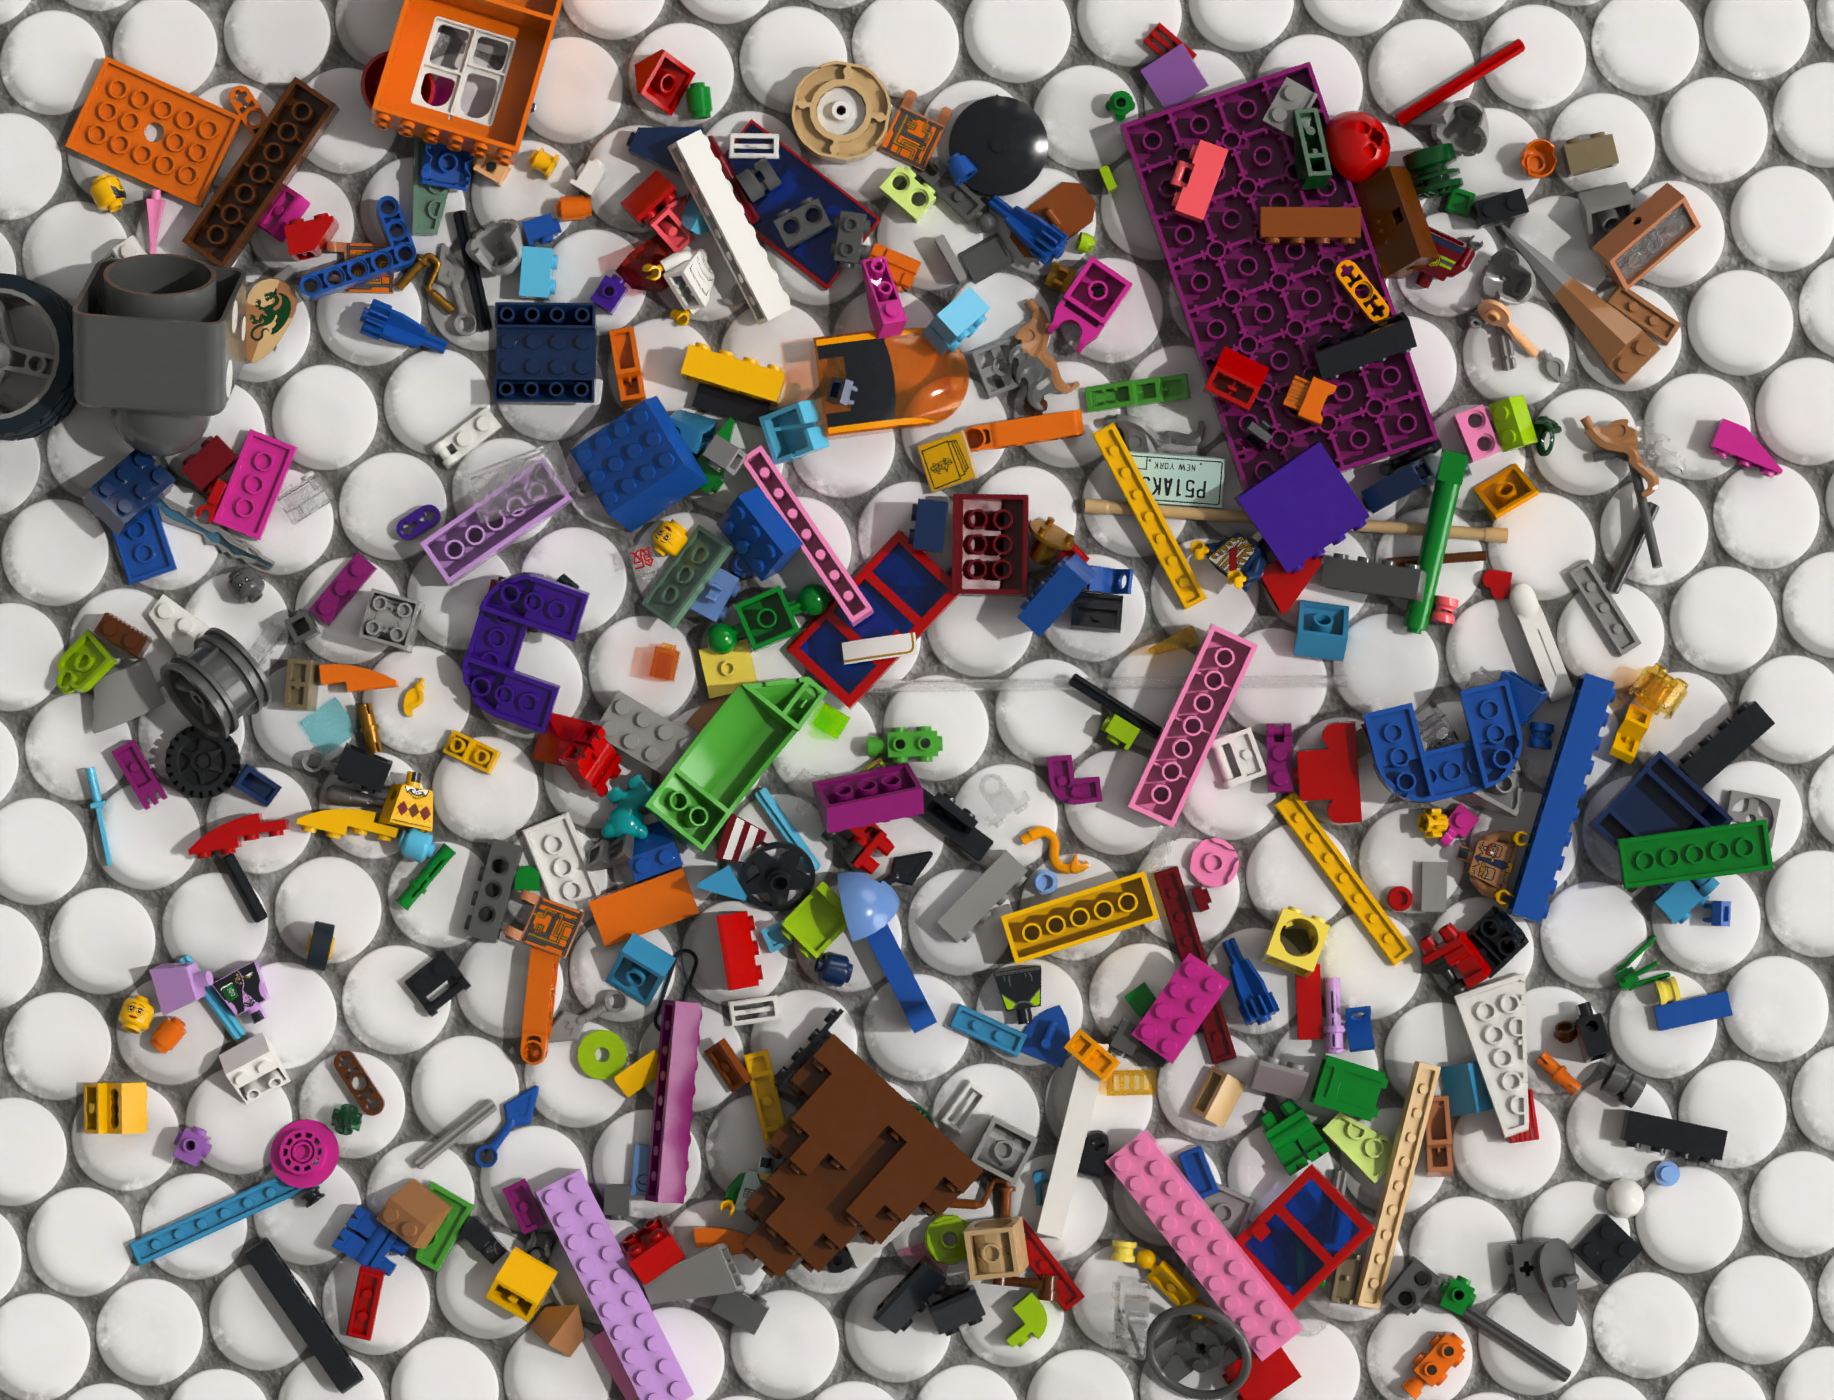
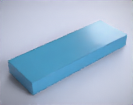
(988, 1030)

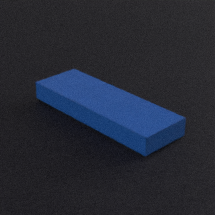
(1692, 1011)

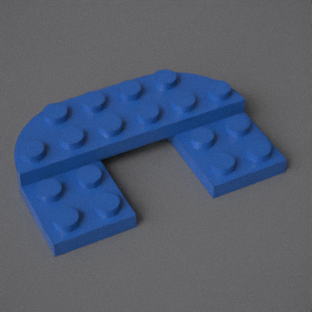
(1451, 769)

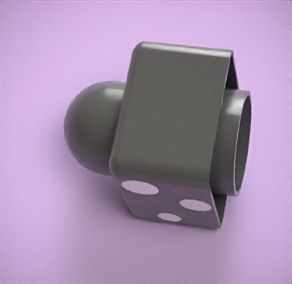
(159, 346)

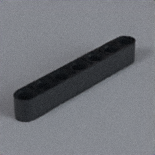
(304, 1315)

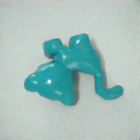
(626, 816)

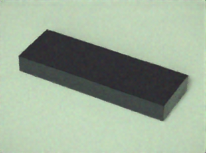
(730, 405)

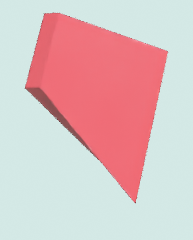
(669, 225)

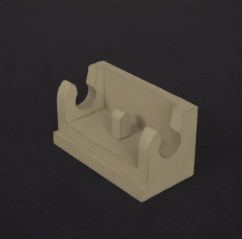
(301, 684)
(1345, 1280)

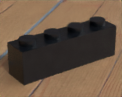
(1363, 346)
(1726, 744)
(1673, 1135)

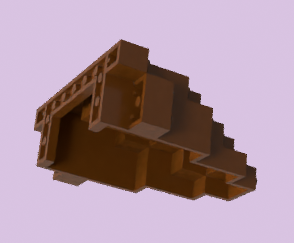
(849, 1164)

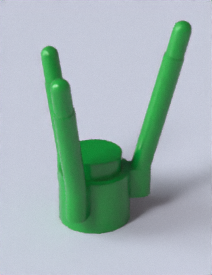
(1627, 976)

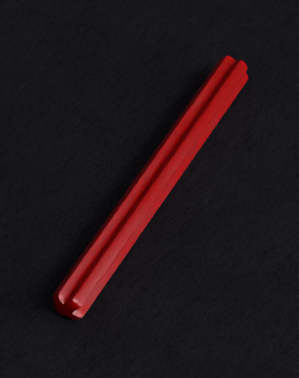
(1460, 82)

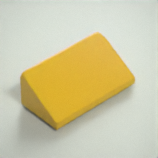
(638, 1074)

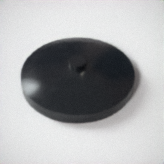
(1002, 142)

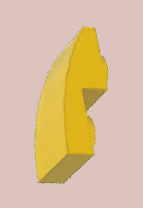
(471, 752)

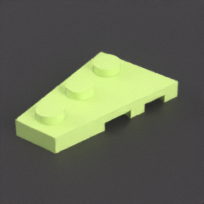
(1361, 1145)

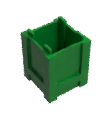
(1348, 1088)

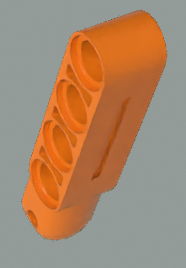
(1025, 431)
(539, 1006)

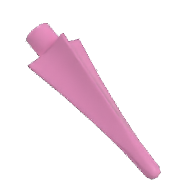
(155, 210)

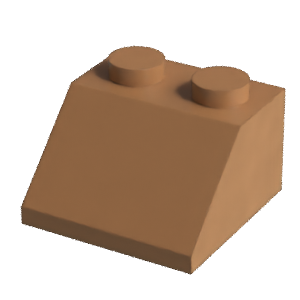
(414, 1214)

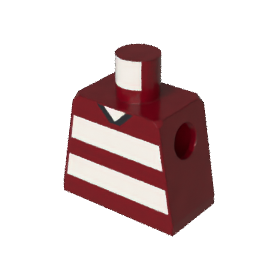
(740, 840)

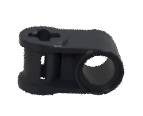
(1093, 1159)

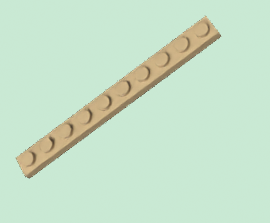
(1397, 1185)

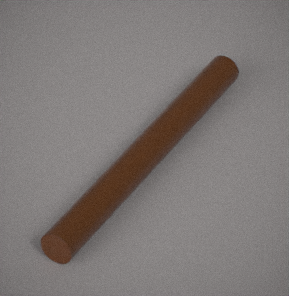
(1448, 558)

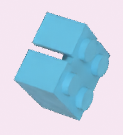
(956, 322)
(793, 431)

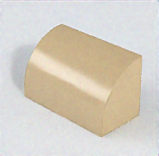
(1217, 1097)

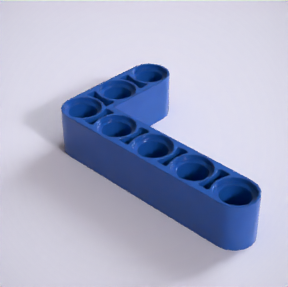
(390, 254)
(901, 979)

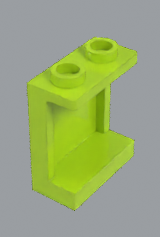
(815, 921)

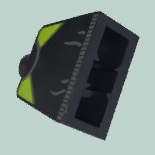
(1020, 991)

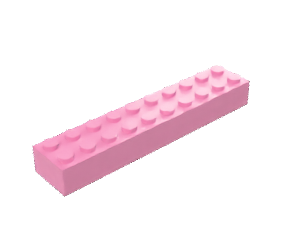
(1204, 1244)

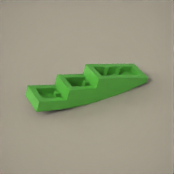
(1137, 393)

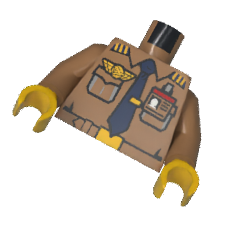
(1492, 862)

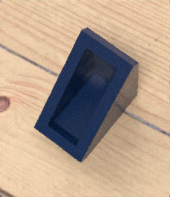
(256, 785)

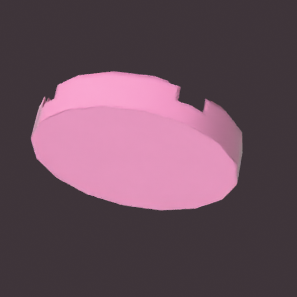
(1213, 862)

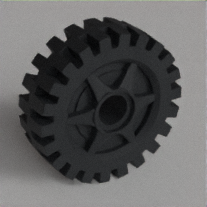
(188, 776)

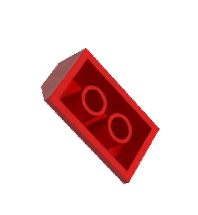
(739, 950)

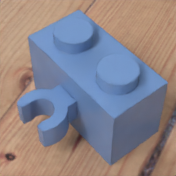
(716, 595)

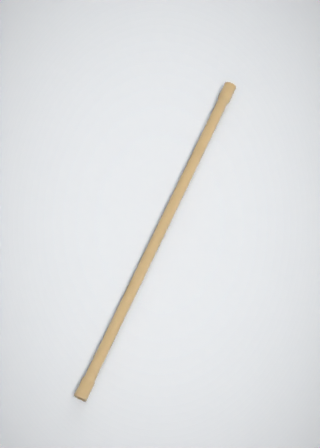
(1487, 534)

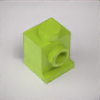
(1120, 731)

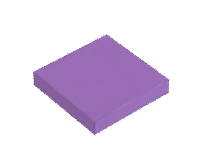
(1174, 77)

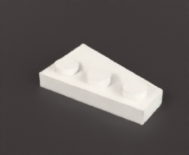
(177, 625)

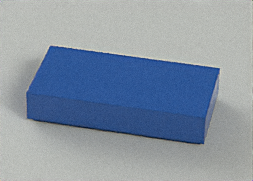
(1198, 1171)

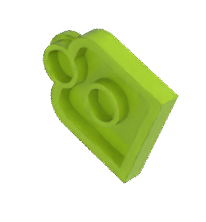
(83, 664)

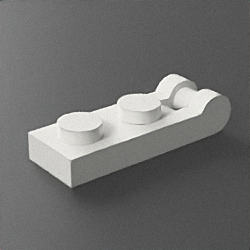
(467, 437)

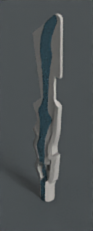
(213, 534)

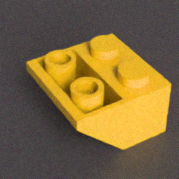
(521, 1284)

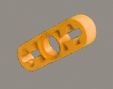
(1344, 281)

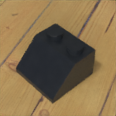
(957, 1310)

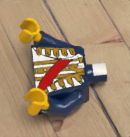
(1235, 558)

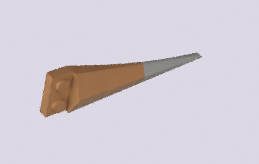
(1612, 335)

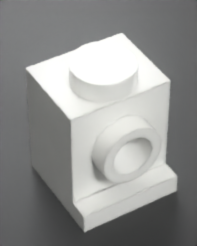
(589, 177)

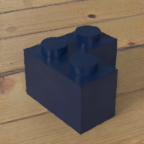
(929, 526)

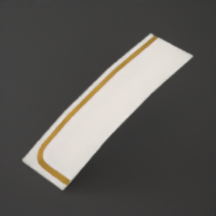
(879, 648)

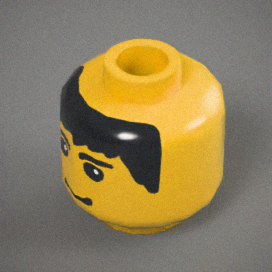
(107, 193)

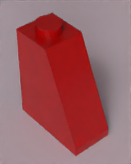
(1286, 587)

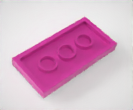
(255, 484)
(1181, 1008)

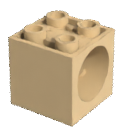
(996, 1248)

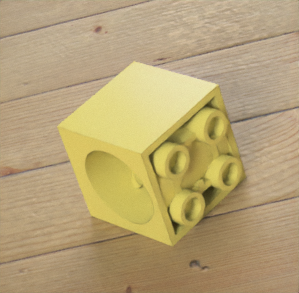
(1275, 952)

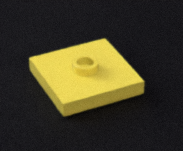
(727, 671)

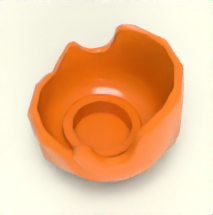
(1538, 159)

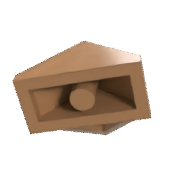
(560, 1327)

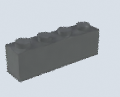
(1374, 578)

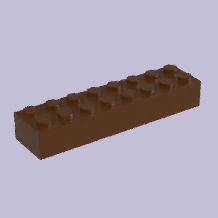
(261, 174)

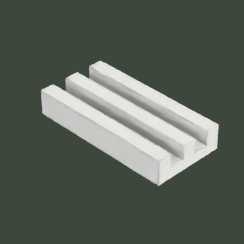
(732, 146)
(776, 1008)
(977, 1089)

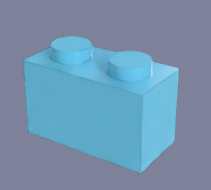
(537, 273)

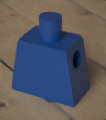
(1526, 695)

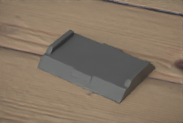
(986, 258)

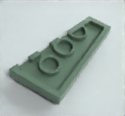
(427, 200)

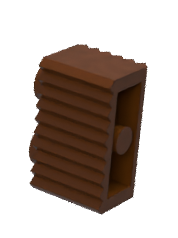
(123, 635)

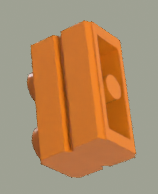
(901, 266)

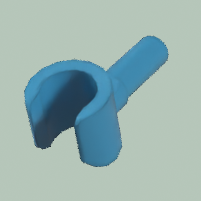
(1039, 1177)

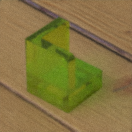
(831, 721)

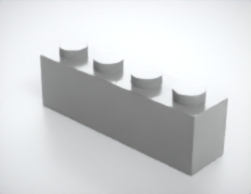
(981, 896)

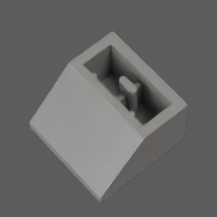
(1279, 1079)

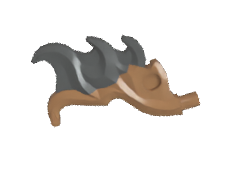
(1033, 361)

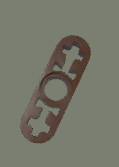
(348, 1081)

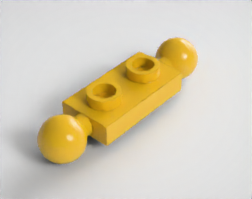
(1168, 1280)

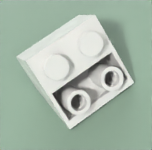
(254, 1068)

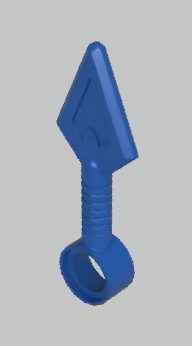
(517, 1113)

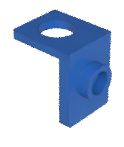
(1110, 580)
(1359, 1029)

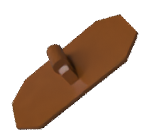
(1066, 207)

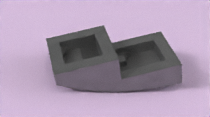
(607, 854)

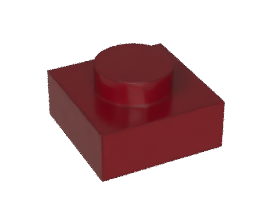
(1201, 898)

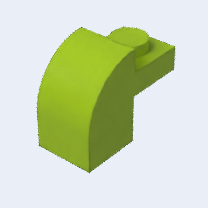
(1034, 1318)

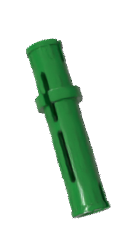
(425, 877)

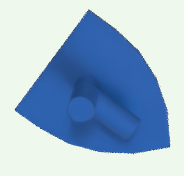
(1048, 1037)

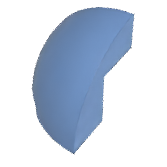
(866, 903)

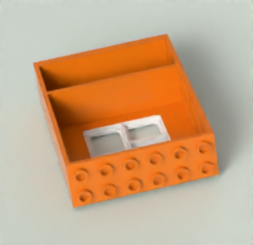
(520, 24)

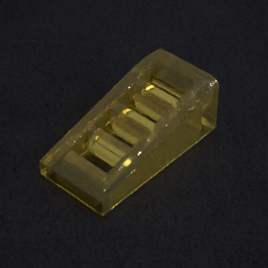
(1182, 639)
(1121, 1092)

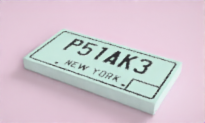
(1182, 478)

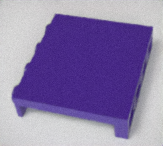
(1303, 507)

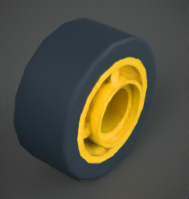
(320, 946)

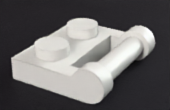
(1245, 754)

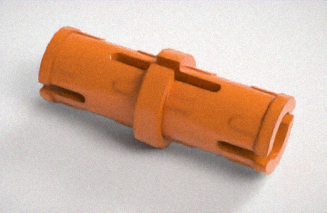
(1558, 1073)

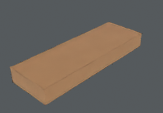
(1644, 314)

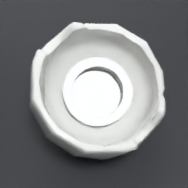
(1624, 1198)

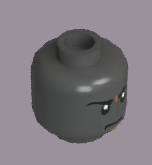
(246, 584)

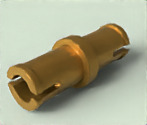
(369, 728)

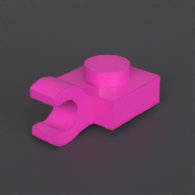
(1460, 824)

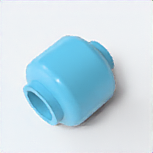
(416, 844)

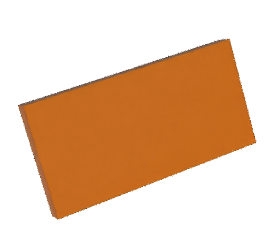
(643, 906)

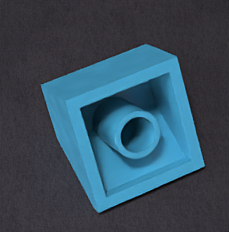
(1321, 630)
(640, 969)

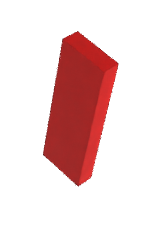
(1309, 1006)
(365, 1302)

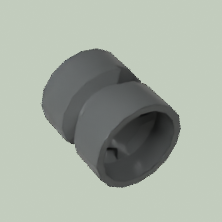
(750, 183)
(1623, 1085)

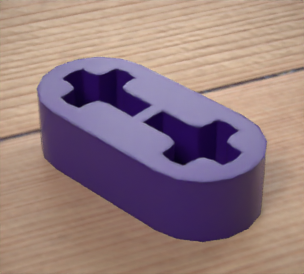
(422, 527)

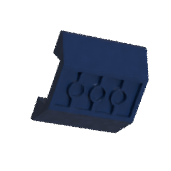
(545, 352)

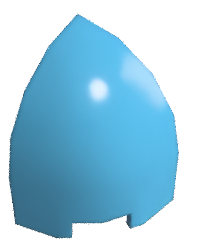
(693, 219)

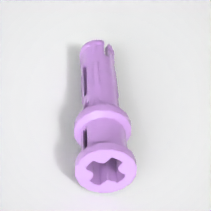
(1337, 1029)

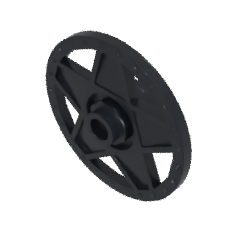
(777, 876)

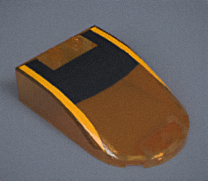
(897, 378)

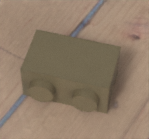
(1589, 154)

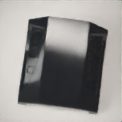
(1497, 938)

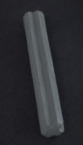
(1630, 553)

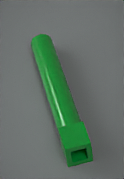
(1436, 534)

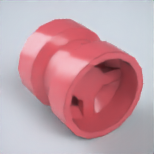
(1444, 604)

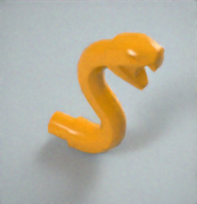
(1042, 831)

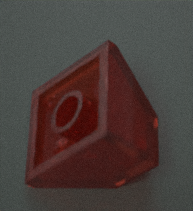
(648, 253)

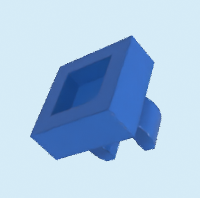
(1720, 913)

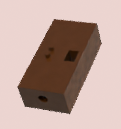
(1396, 222)

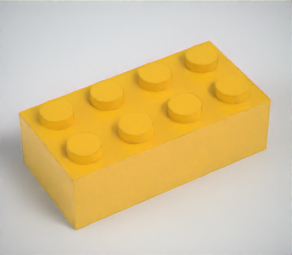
(732, 374)

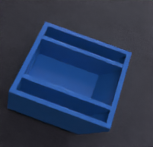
(639, 464)

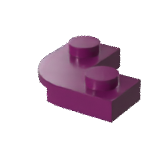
(1068, 788)

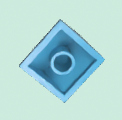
(724, 883)
(1465, 1089)

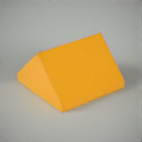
(1505, 492)

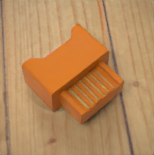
(1308, 398)

